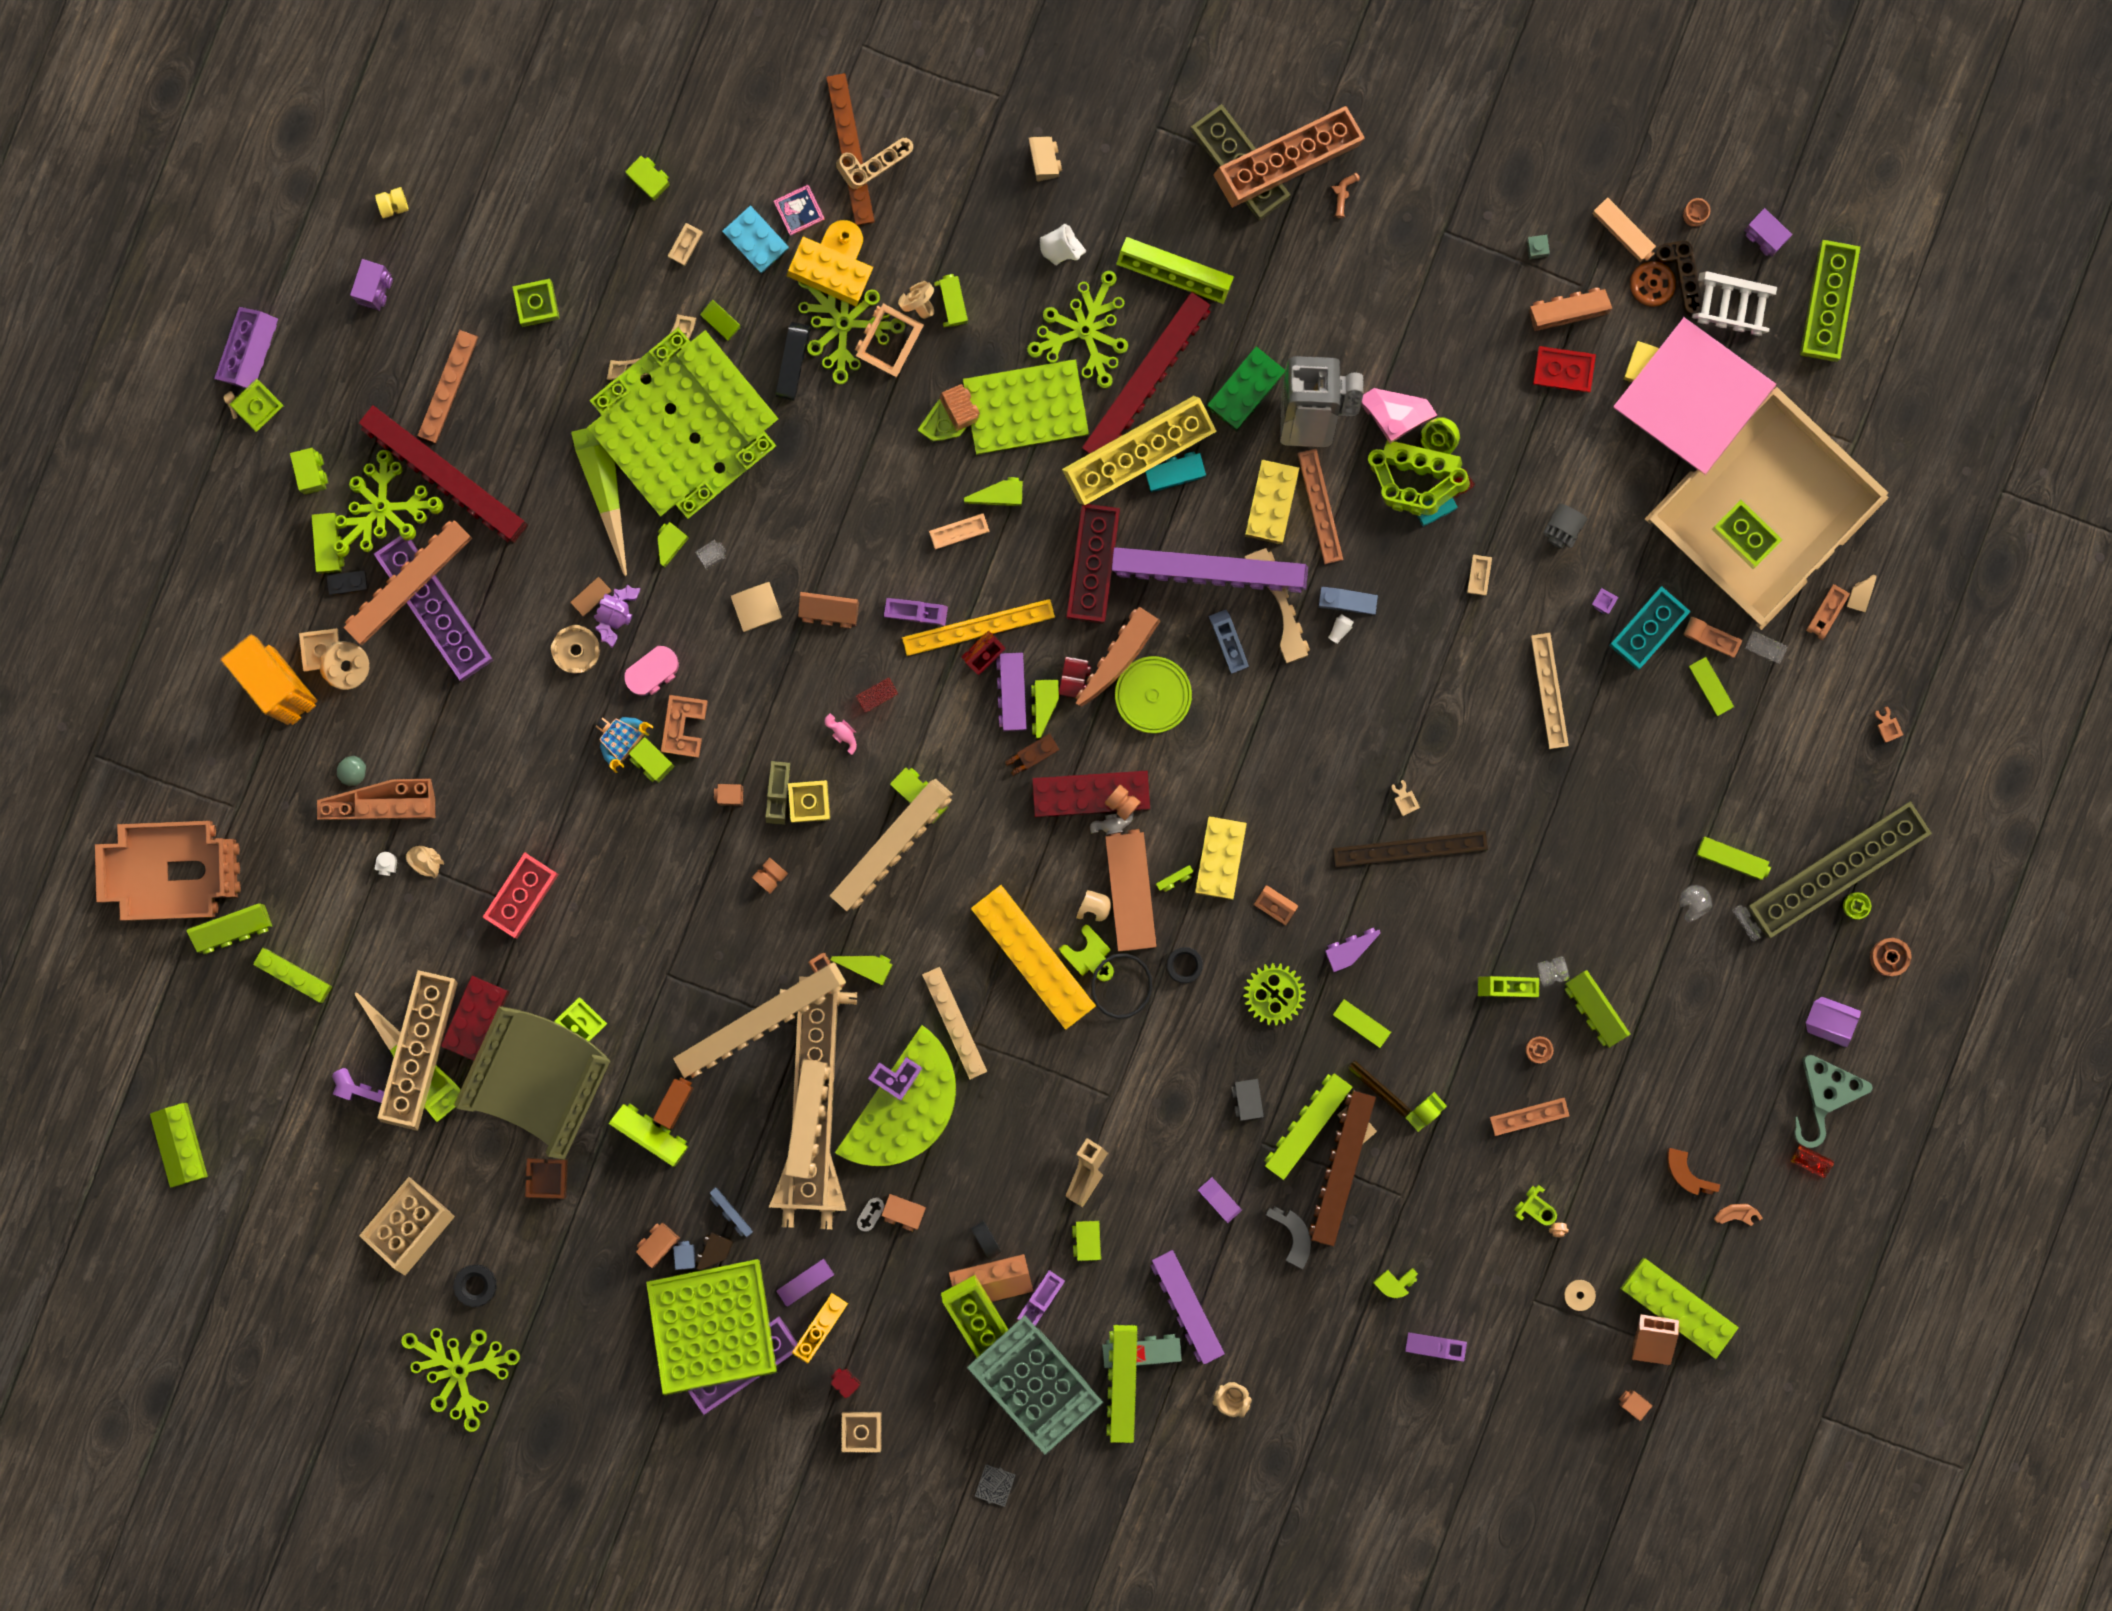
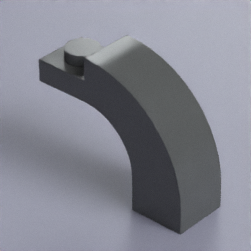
(1301, 1239)

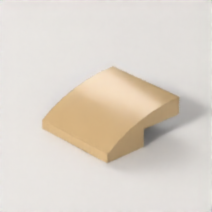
(756, 607)

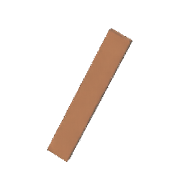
(1320, 506)

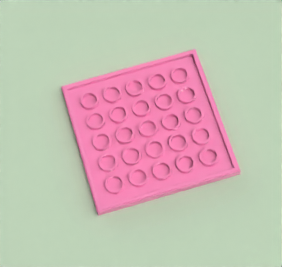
(1694, 396)

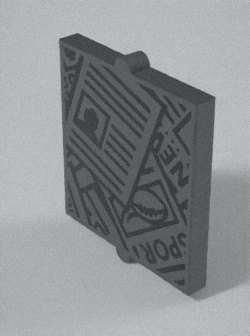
(995, 1485)

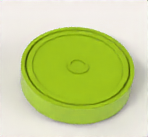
(1153, 695)

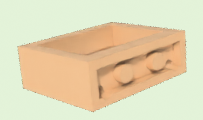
(870, 330)

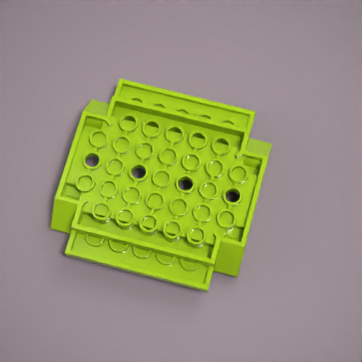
(708, 400)

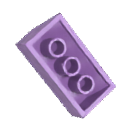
(246, 347)

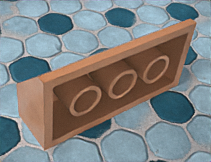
(1570, 310)
(998, 1278)

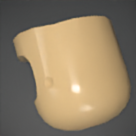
(1095, 903)

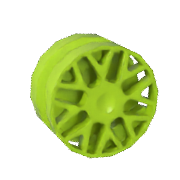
(1857, 905)

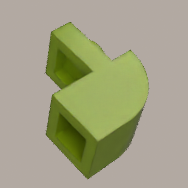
(1395, 1288)

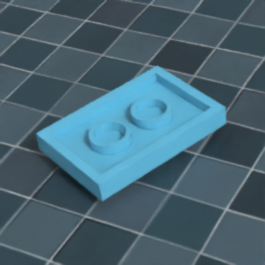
(755, 239)

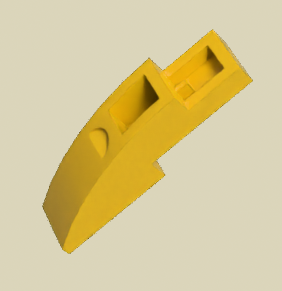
(819, 1328)

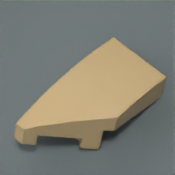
(1861, 594)

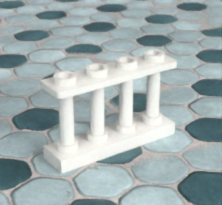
(1745, 287)

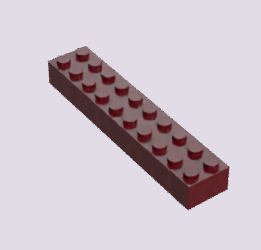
(447, 477)

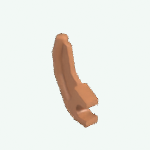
(1737, 1211)

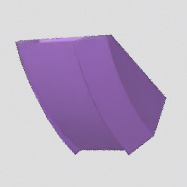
(1832, 1021)

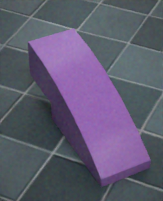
(916, 611)
(805, 1282)
(1041, 1298)

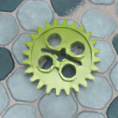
(1286, 980)

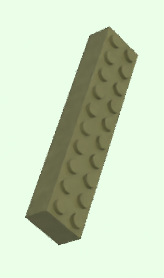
(1839, 870)

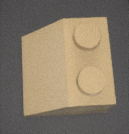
(1044, 158)

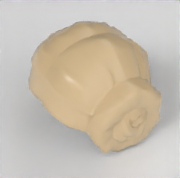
(1232, 1399)

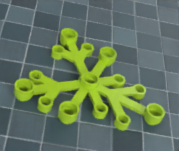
(1095, 309)
(842, 353)
(365, 523)
(439, 1358)

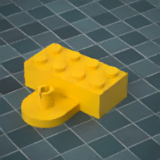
(833, 263)

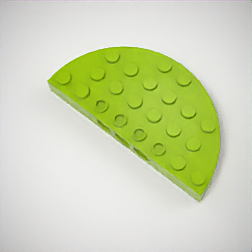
(902, 1129)

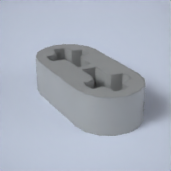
(866, 1211)

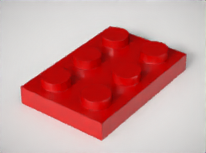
(1564, 369)

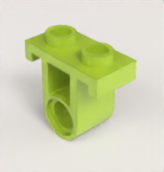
(1426, 1112)
(1535, 1206)

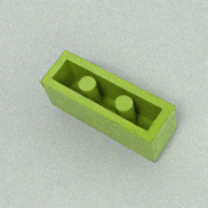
(325, 535)
(910, 786)

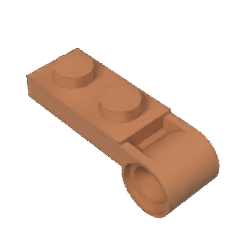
(1712, 637)

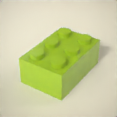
(1747, 534)

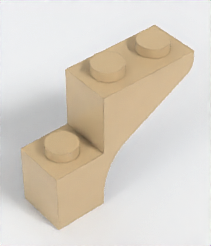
(1087, 1172)

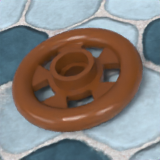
(1666, 274)

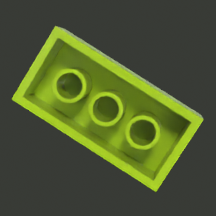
(974, 1314)

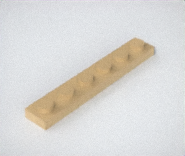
(1549, 691)
(954, 1023)

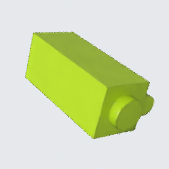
(953, 300)

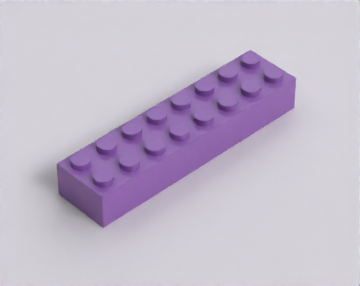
(438, 614)

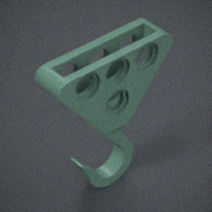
(1821, 1106)

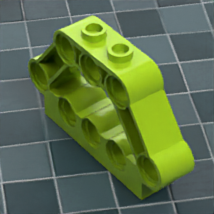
(1439, 494)

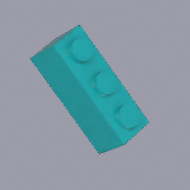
(1175, 472)

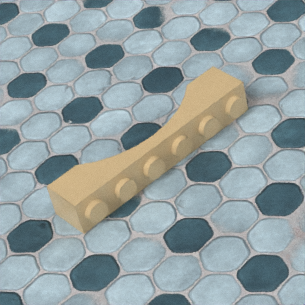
(1291, 645)

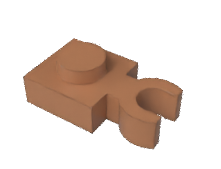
(1889, 728)

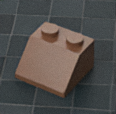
(657, 1244)

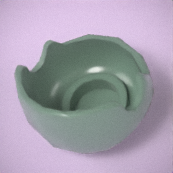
(351, 771)

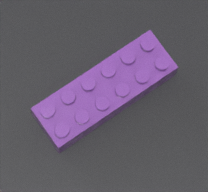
(711, 1396)

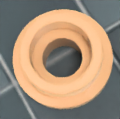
(1558, 1229)

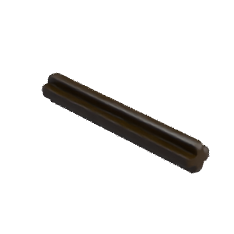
(1380, 1089)

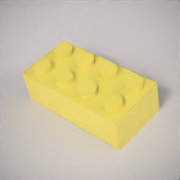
(1272, 502)
(1220, 858)

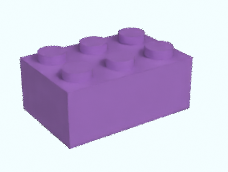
(371, 285)

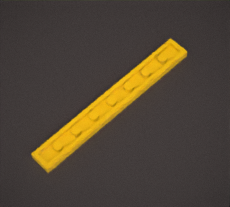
(978, 627)

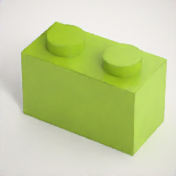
(647, 177)
(1087, 1240)

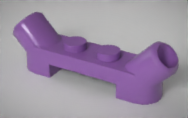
(346, 1088)

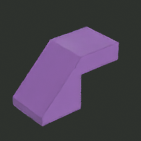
(1219, 1200)

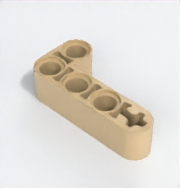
(878, 161)

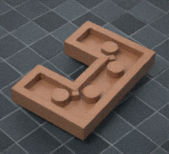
(673, 738)

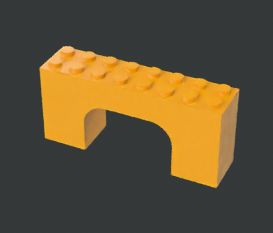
(269, 680)

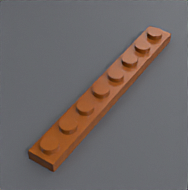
(849, 144)

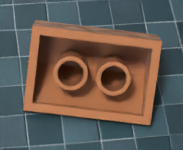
(828, 609)

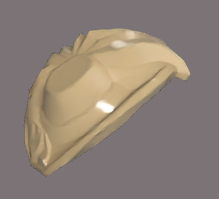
(424, 860)

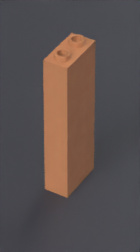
(1130, 891)

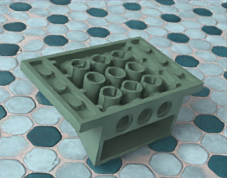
(1035, 1384)

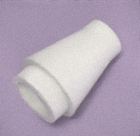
(1341, 628)

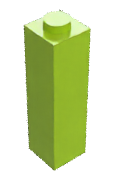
(1733, 858)

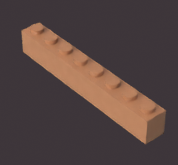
(407, 582)

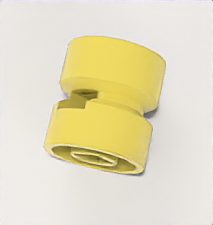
(391, 202)

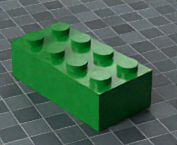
(1246, 389)

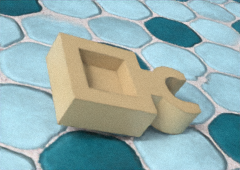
(1406, 801)

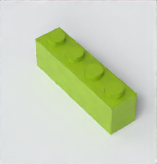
(292, 975)

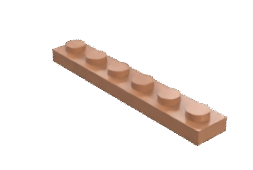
(447, 386)

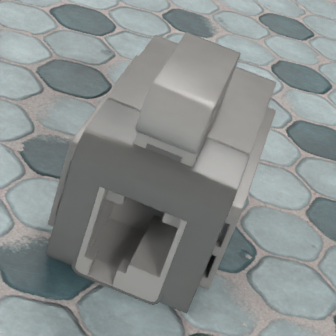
(1314, 399)

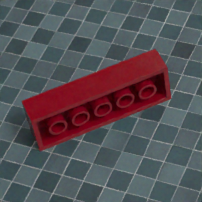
(1093, 563)
(1086, 793)

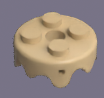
(562, 647)
(331, 665)

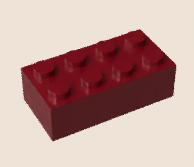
(474, 1017)

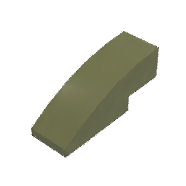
(777, 793)

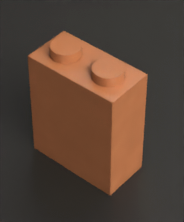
(1655, 1339)

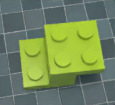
(581, 1020)

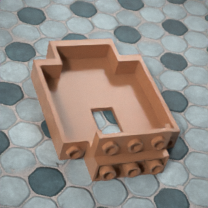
(138, 870)

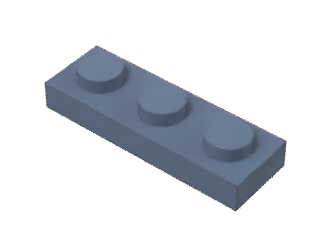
(730, 1213)

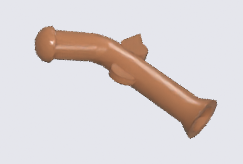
(1343, 194)

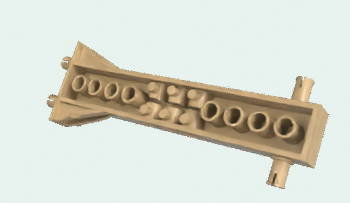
(815, 1043)

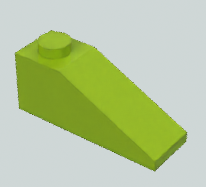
(1001, 493)
(867, 966)
(1508, 986)

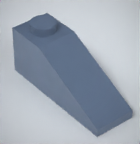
(1347, 600)
(1228, 641)

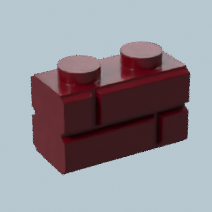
(983, 652)
(845, 1382)

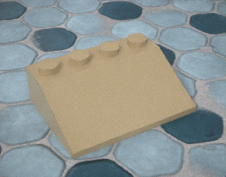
(406, 1226)

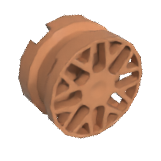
(1539, 1050)

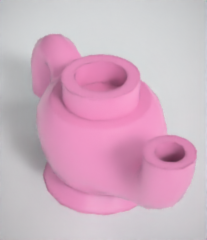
(843, 732)

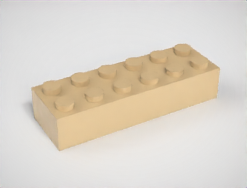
(806, 1119)

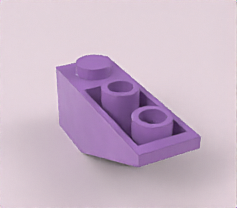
(1347, 953)
(1436, 1346)

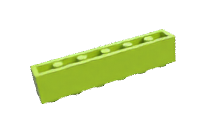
(1175, 270)
(1308, 1126)
(1123, 1383)

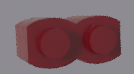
(1074, 677)

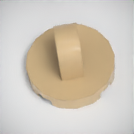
(918, 299)

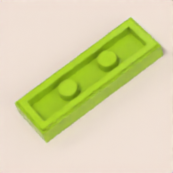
(1711, 686)
(1362, 1023)

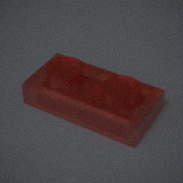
(877, 695)
(1812, 1161)

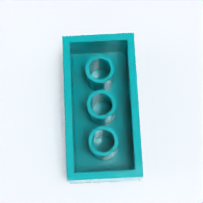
(1649, 628)

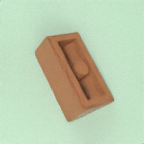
(1276, 905)

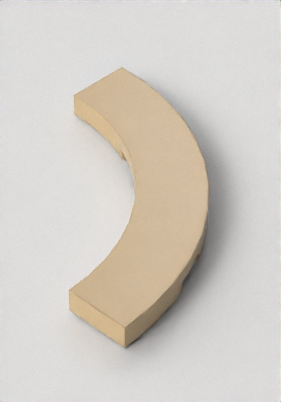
(616, 368)

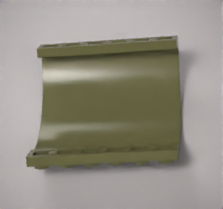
(534, 1077)

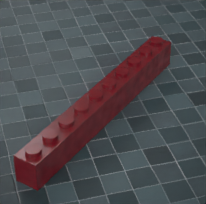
(1149, 373)

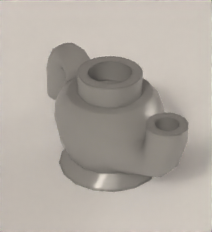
(1111, 825)

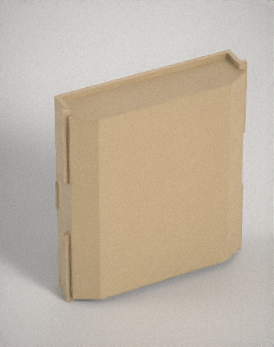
(1794, 483)

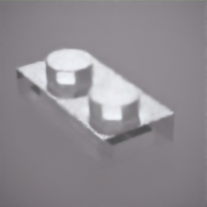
(1766, 647)
(1751, 928)

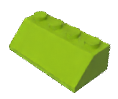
(230, 928)
(1597, 1009)
(648, 1134)
(178, 1145)

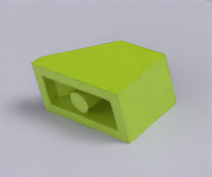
(670, 542)

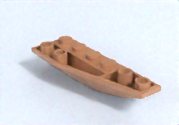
(1120, 655)
(381, 801)

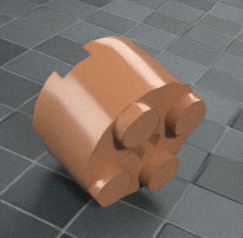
(1892, 946)

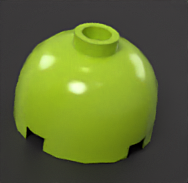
(1440, 435)

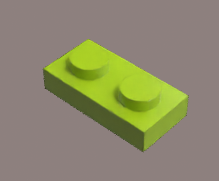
(1168, 883)

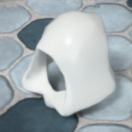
(1061, 245)

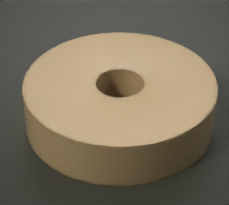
(1588, 1295)

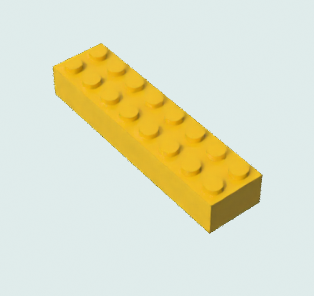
(1033, 957)

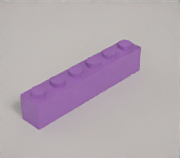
(1187, 1306)

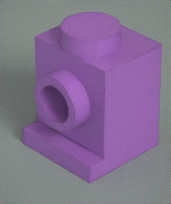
(1604, 601)

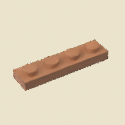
(1529, 1116)

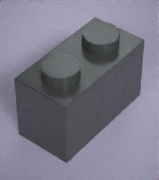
(1248, 1099)

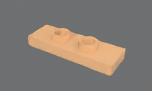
(959, 531)

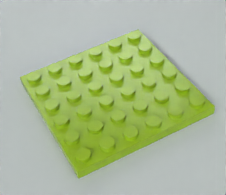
(711, 1327)

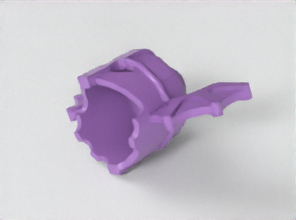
(614, 613)

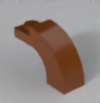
(1683, 1177)

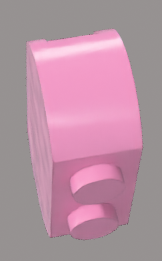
(652, 671)

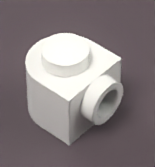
(386, 863)

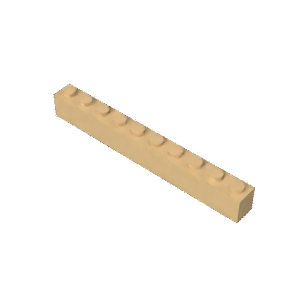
(759, 1020)

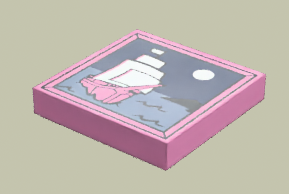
(799, 210)

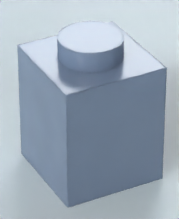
(684, 1255)

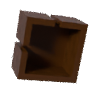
(548, 1179)

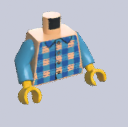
(620, 738)

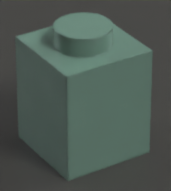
(1538, 247)

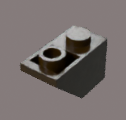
(715, 1251)

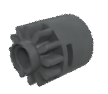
(1564, 526)

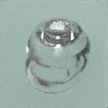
(1698, 901)

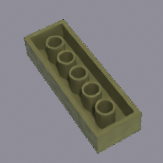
(1227, 142)

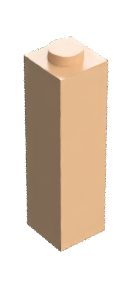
(1624, 230)

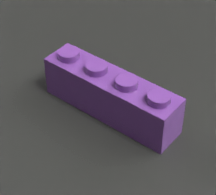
(1013, 692)

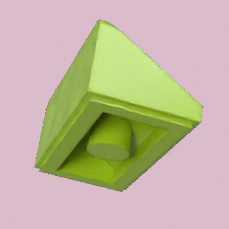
(720, 320)

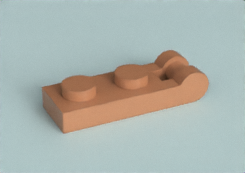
(1828, 611)

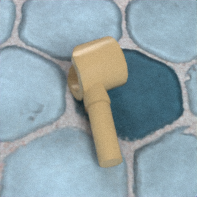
(229, 397)

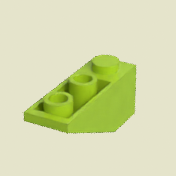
(1046, 700)

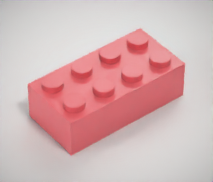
(520, 895)

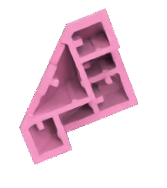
(1396, 412)

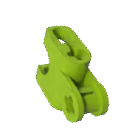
(1089, 957)

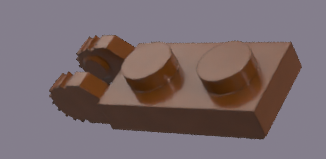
(1034, 753)

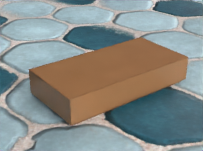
(590, 596)

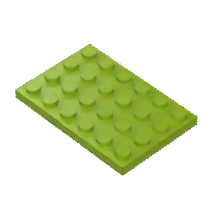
(1027, 406)

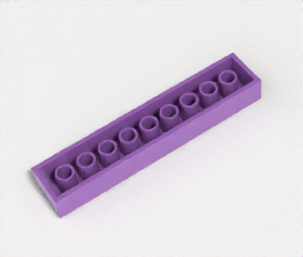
(1210, 568)

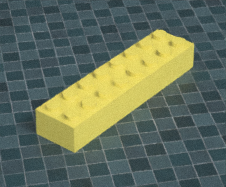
(1139, 450)

